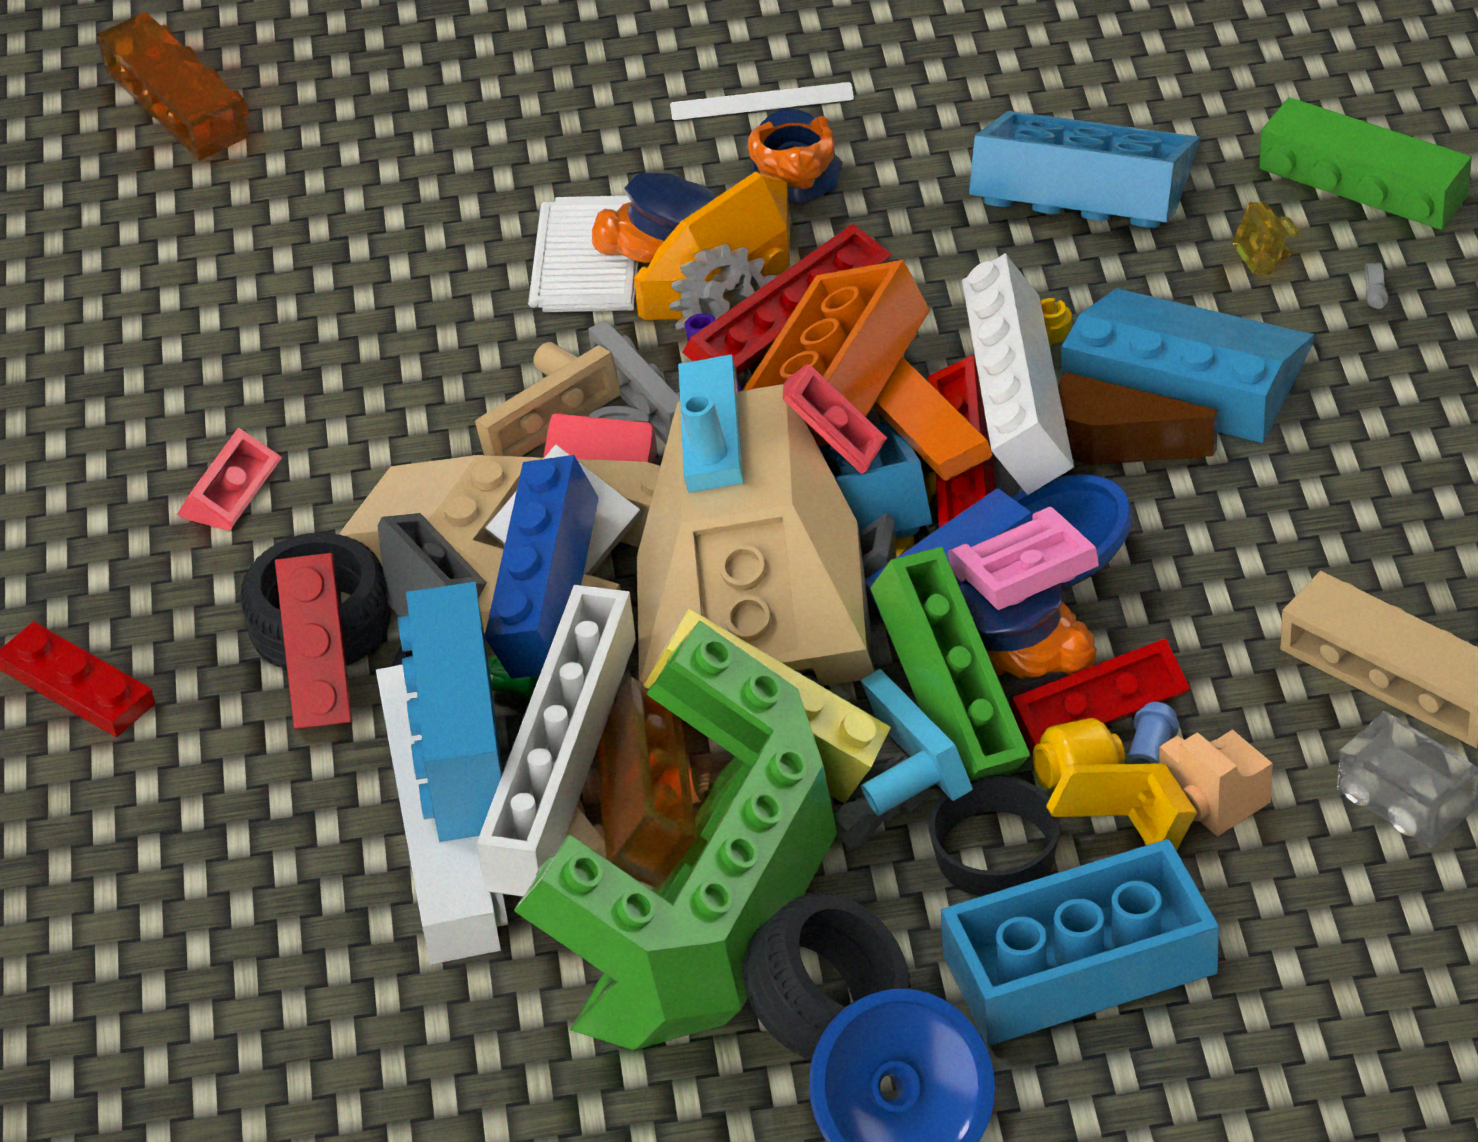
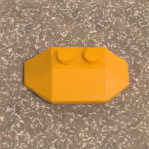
(746, 215)

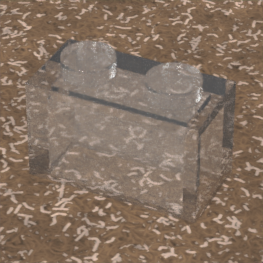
(1408, 779)

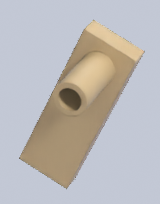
(571, 388)

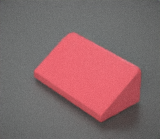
(833, 417)
(602, 438)
(230, 482)

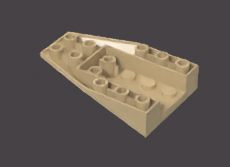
(758, 556)

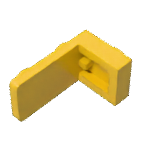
(1134, 790)

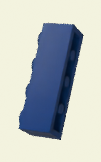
(540, 561)

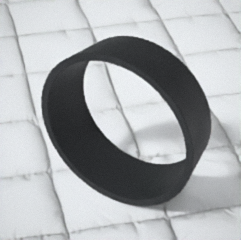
(994, 795)

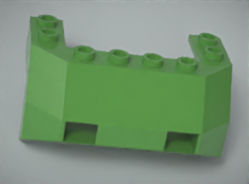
(761, 835)

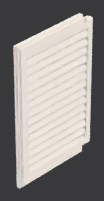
(569, 270)

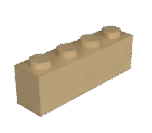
(1385, 654)

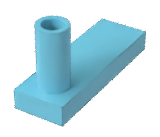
(710, 424)
(931, 753)

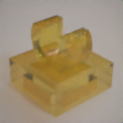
(1262, 237)

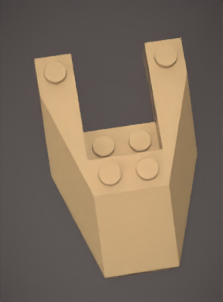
(469, 491)

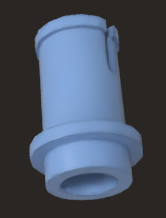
(1154, 726)

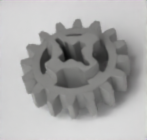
(727, 289)

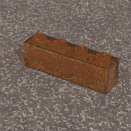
(174, 85)
(644, 787)

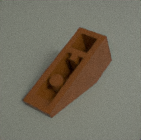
(1131, 425)

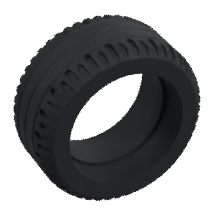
(358, 573)
(840, 932)

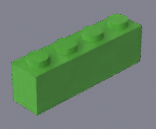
(1365, 163)
(948, 662)

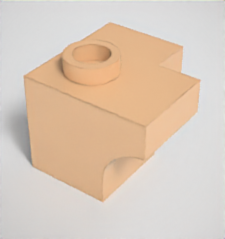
(1220, 777)

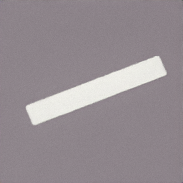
(761, 101)

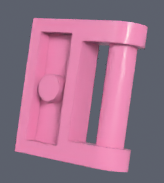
(1025, 559)

